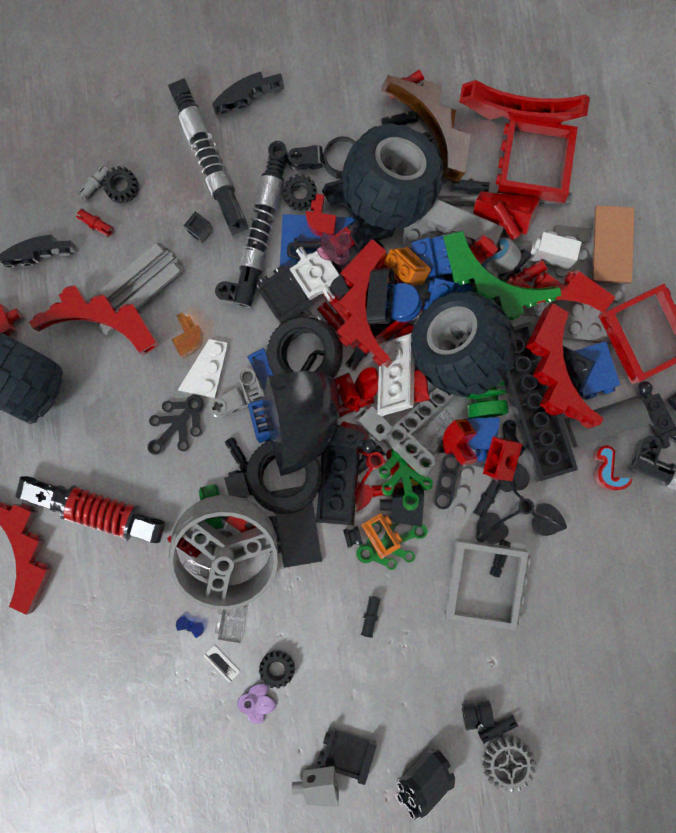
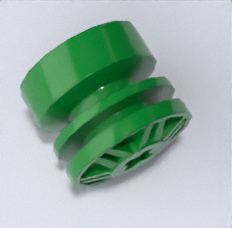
(487, 404)

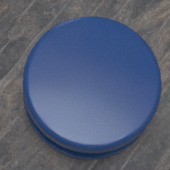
(406, 302)

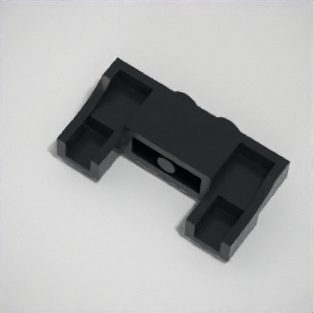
(364, 232)

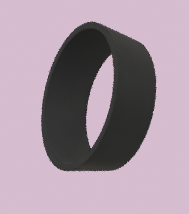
(333, 172)

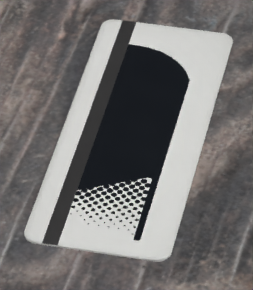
(221, 663)

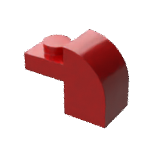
(317, 220)
(483, 248)
(456, 441)

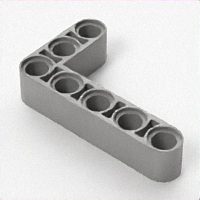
(408, 433)

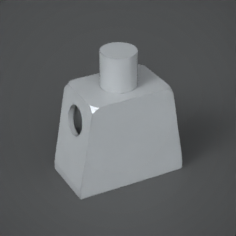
(369, 419)
(318, 787)

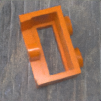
(407, 266)
(373, 537)

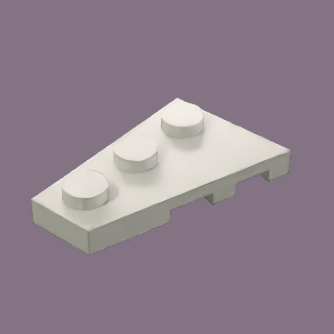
(206, 371)

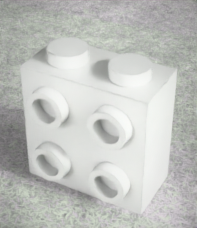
(555, 250)

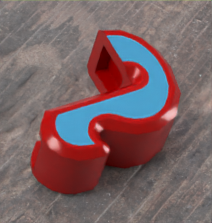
(605, 470)

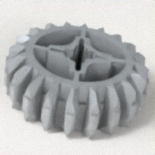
(516, 764)

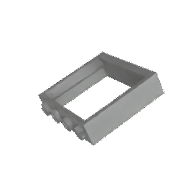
(453, 586)

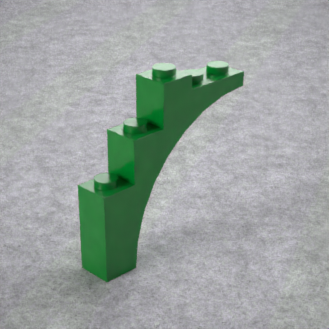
(511, 297)

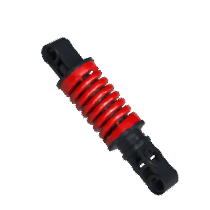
(92, 510)

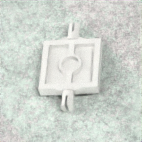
(314, 274)

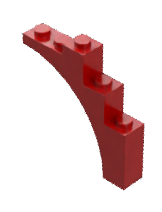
(496, 103)
(575, 288)
(354, 303)
(100, 310)
(551, 370)
(26, 546)

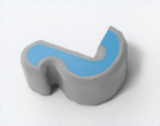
(504, 260)

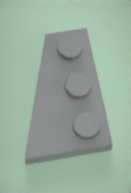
(467, 492)

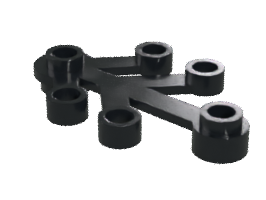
(177, 422)

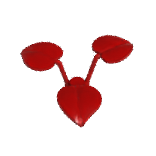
(367, 380)
(373, 462)

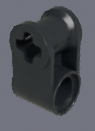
(308, 157)

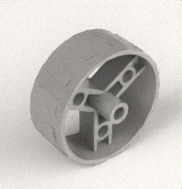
(216, 592)

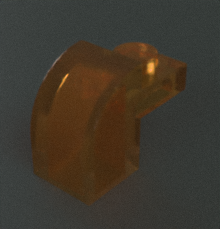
(190, 340)

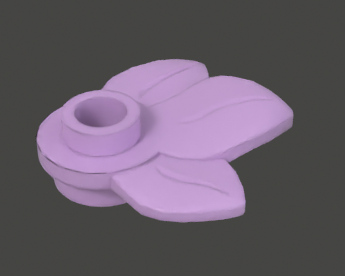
(259, 705)

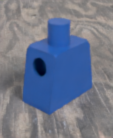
(485, 430)

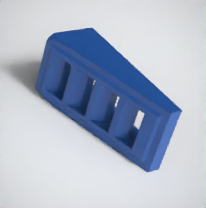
(261, 433)

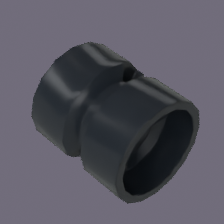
(477, 715)

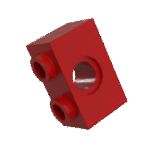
(502, 458)

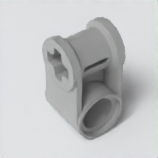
(251, 388)
(231, 402)

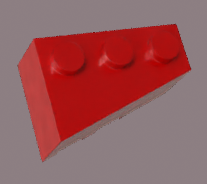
(521, 207)

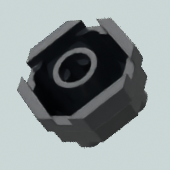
(425, 783)

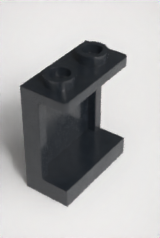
(283, 294)
(348, 754)

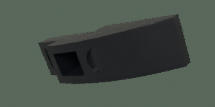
(238, 94)
(29, 250)

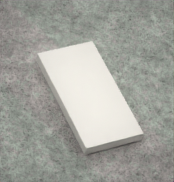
(397, 380)

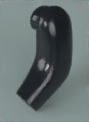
(509, 432)

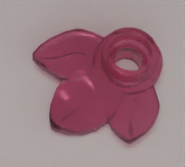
(334, 246)

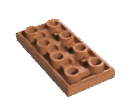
(613, 244)

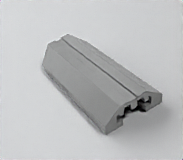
(140, 280)

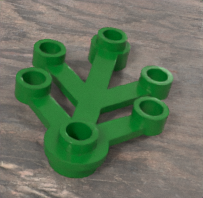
(405, 473)
(387, 543)

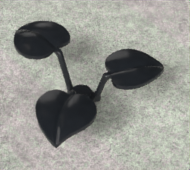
(546, 518)

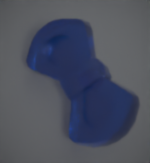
(184, 624)

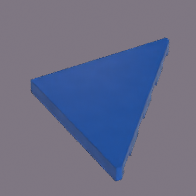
(296, 227)

